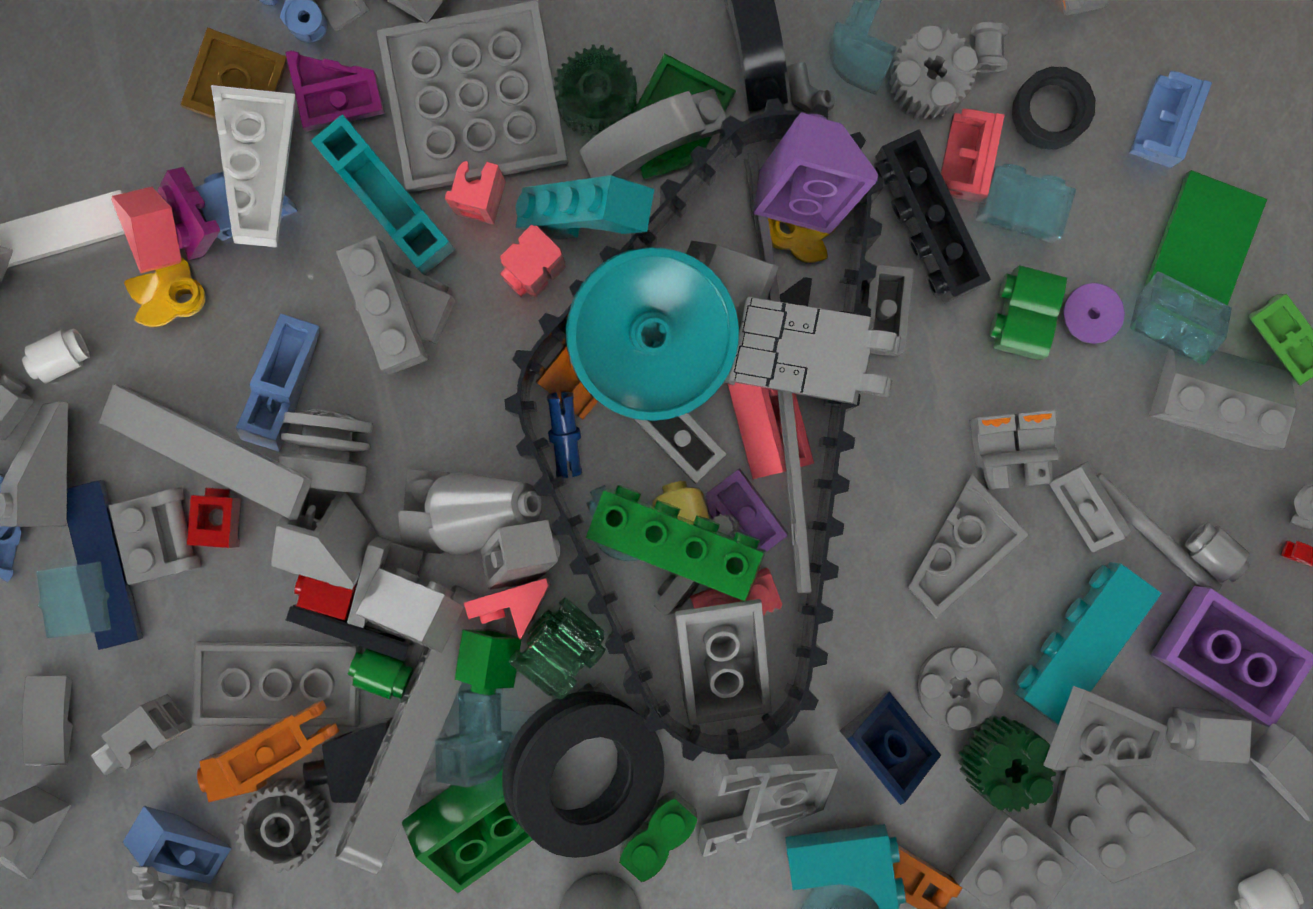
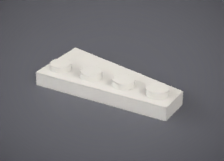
(255, 153)

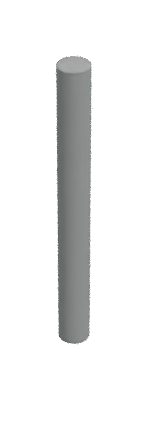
(1159, 537)

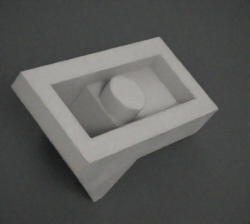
(412, 519)

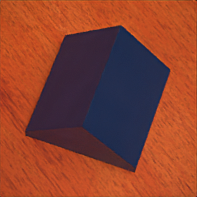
(892, 746)

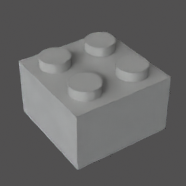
(1012, 867)

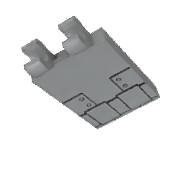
(810, 351)

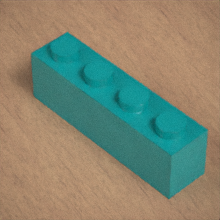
(1088, 640)

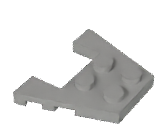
(779, 793)

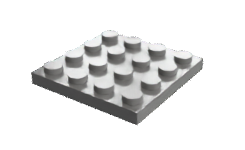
(472, 93)

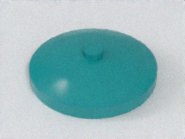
(652, 333)

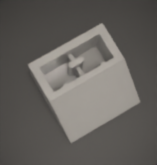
(324, 540)

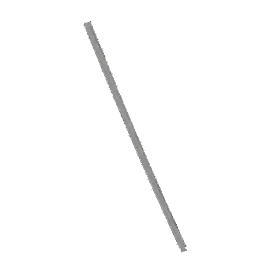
(786, 406)

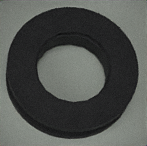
(547, 739)

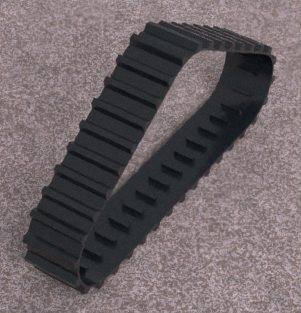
(673, 198)

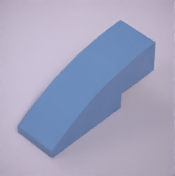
(278, 382)

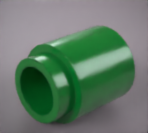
(380, 674)

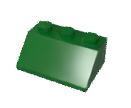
(465, 832)

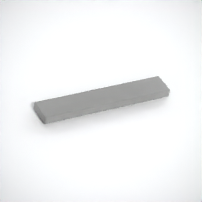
(206, 451)

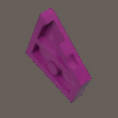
(330, 89)
(191, 229)

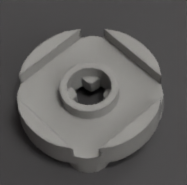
(959, 711)

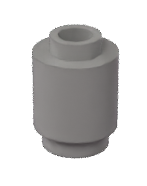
(1218, 552)

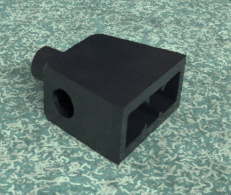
(347, 761)

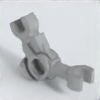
(175, 894)

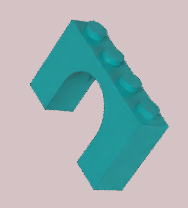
(848, 857)

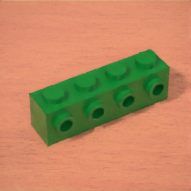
(676, 543)

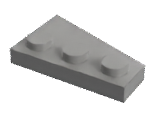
(966, 548)
(1103, 734)

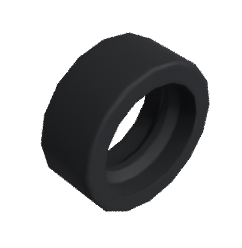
(1078, 89)

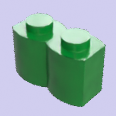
(1028, 312)
(666, 829)

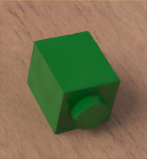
(485, 660)

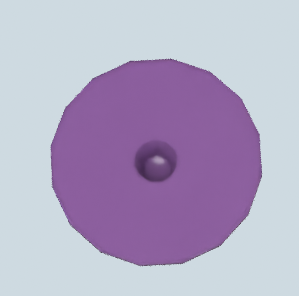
(1094, 313)

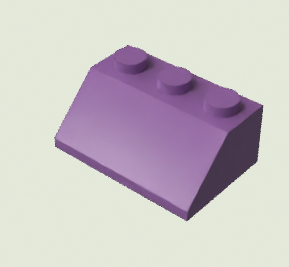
(813, 175)

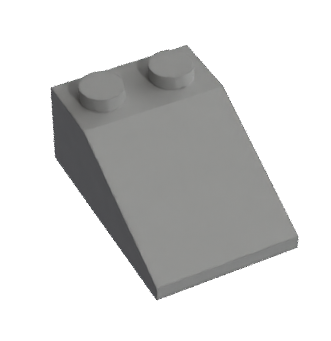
(723, 662)

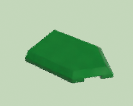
(668, 80)

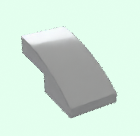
(45, 722)

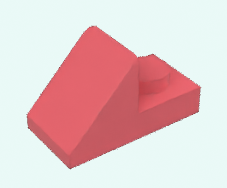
(522, 600)

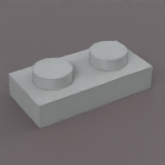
(1090, 507)

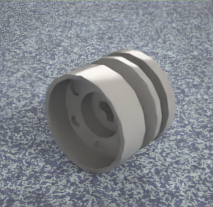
(326, 449)

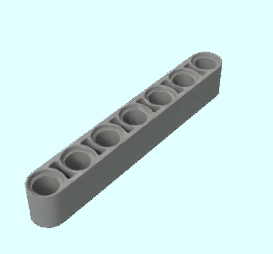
(405, 750)

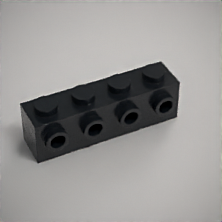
(931, 216)

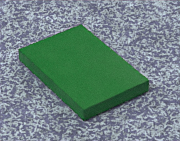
(1208, 235)

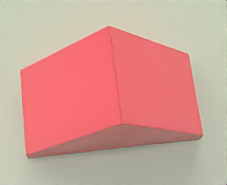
(148, 228)

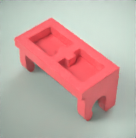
(971, 153)
(479, 197)

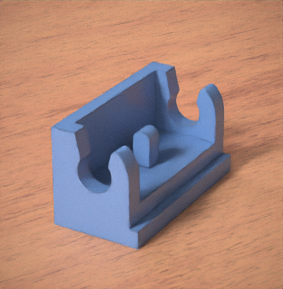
(1170, 118)

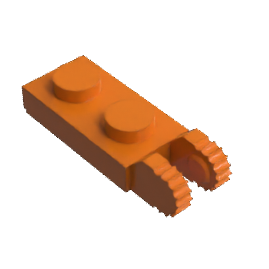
(272, 749)

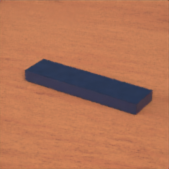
(94, 542)

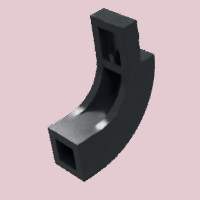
(759, 51)

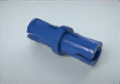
(564, 434)

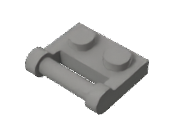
(142, 539)

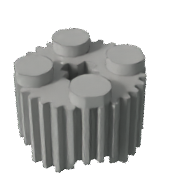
(941, 53)
(272, 844)

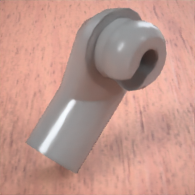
(803, 93)

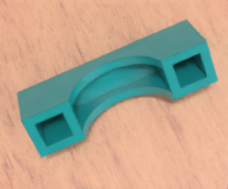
(383, 195)
(586, 203)

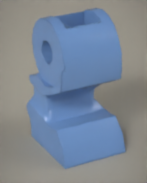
(302, 19)

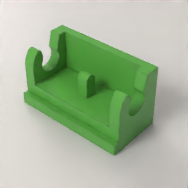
(1287, 335)

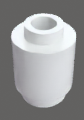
(55, 355)

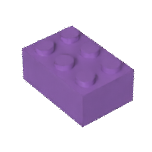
(1234, 656)

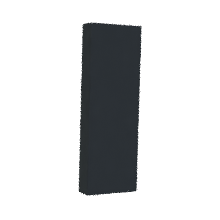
(366, 637)

